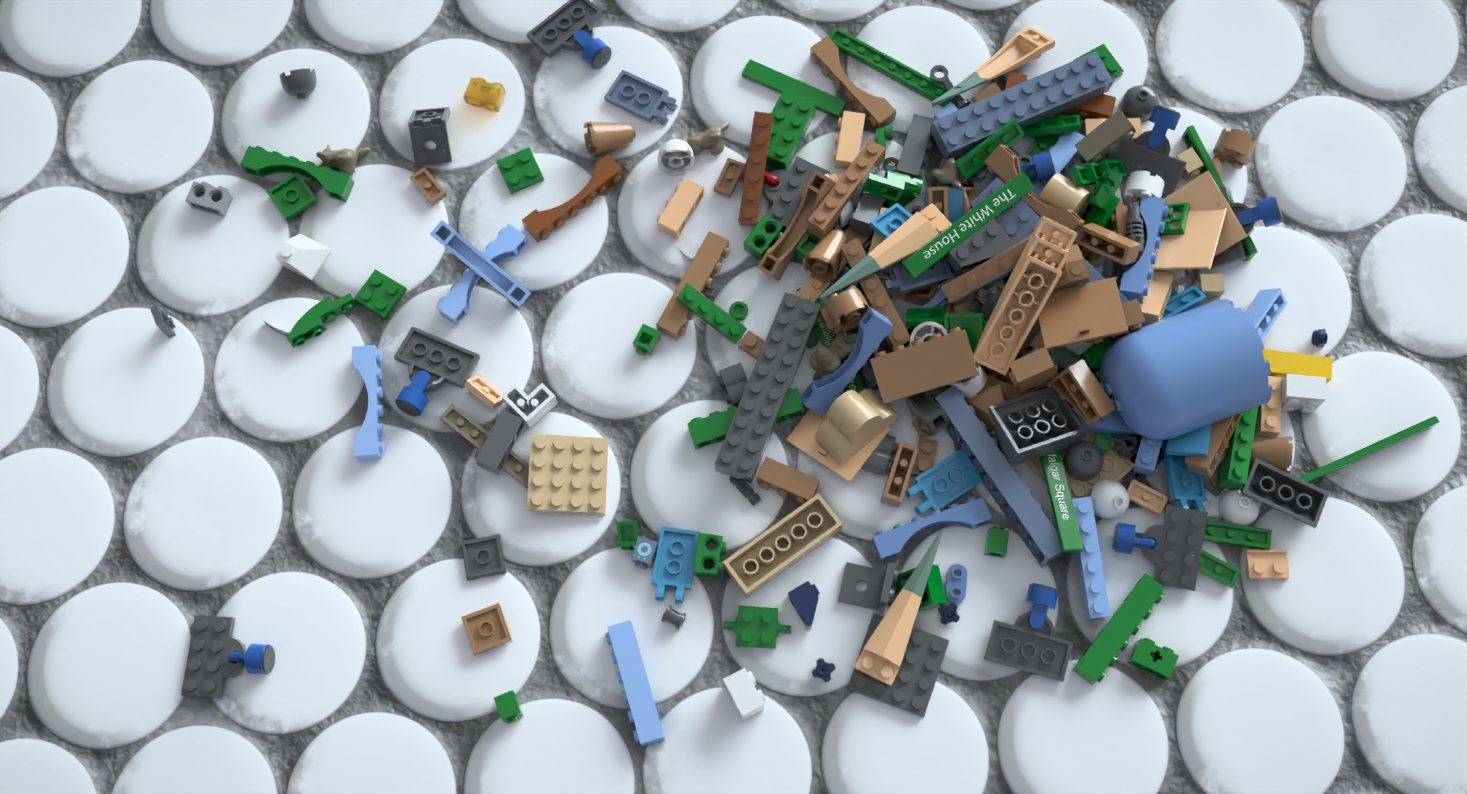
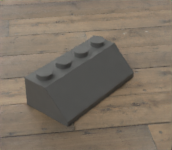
(1285, 492)

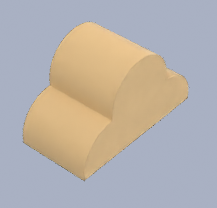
(1065, 195)
(853, 423)

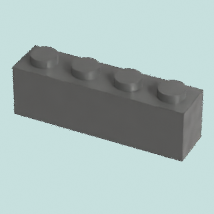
(915, 147)
(866, 210)

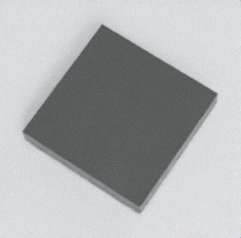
(483, 557)

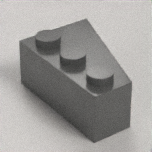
(979, 247)

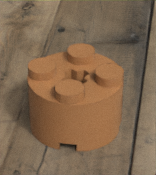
(1234, 147)
(847, 308)

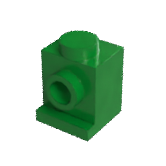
(646, 334)

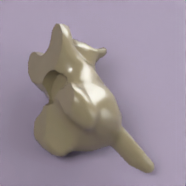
(708, 140)
(342, 159)
(947, 174)
(830, 358)

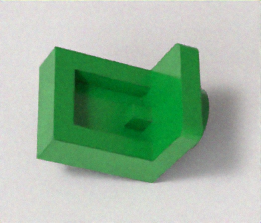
(884, 133)
(627, 534)

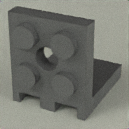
(430, 126)
(878, 583)

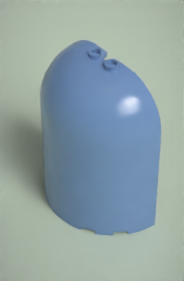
(1187, 371)

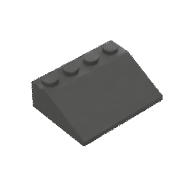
(1035, 425)

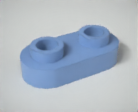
(956, 583)

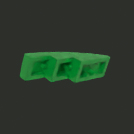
(1091, 172)

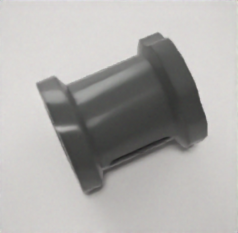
(673, 617)

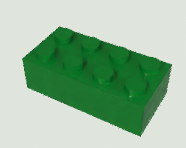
(790, 124)

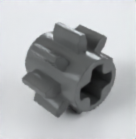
(1126, 446)

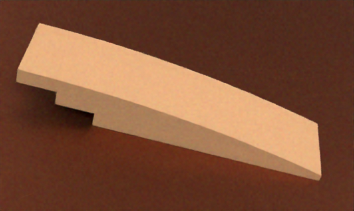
(1024, 295)

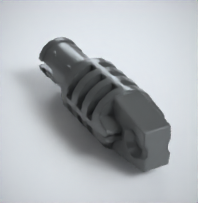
(1134, 225)

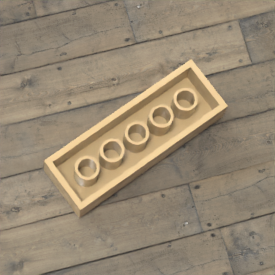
(782, 545)

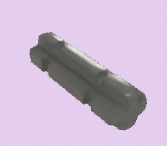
(746, 490)

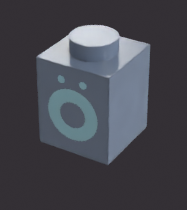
(644, 553)

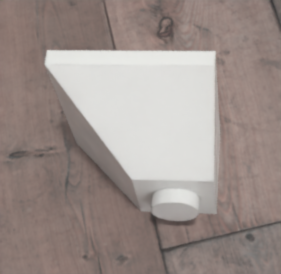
(303, 255)

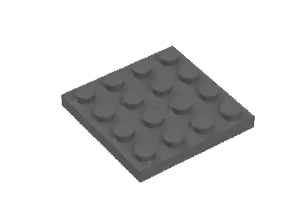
(915, 677)

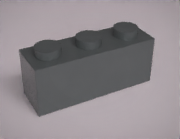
(499, 442)

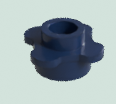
(1319, 338)
(953, 617)
(817, 672)

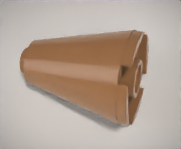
(606, 137)
(826, 257)
(1274, 452)

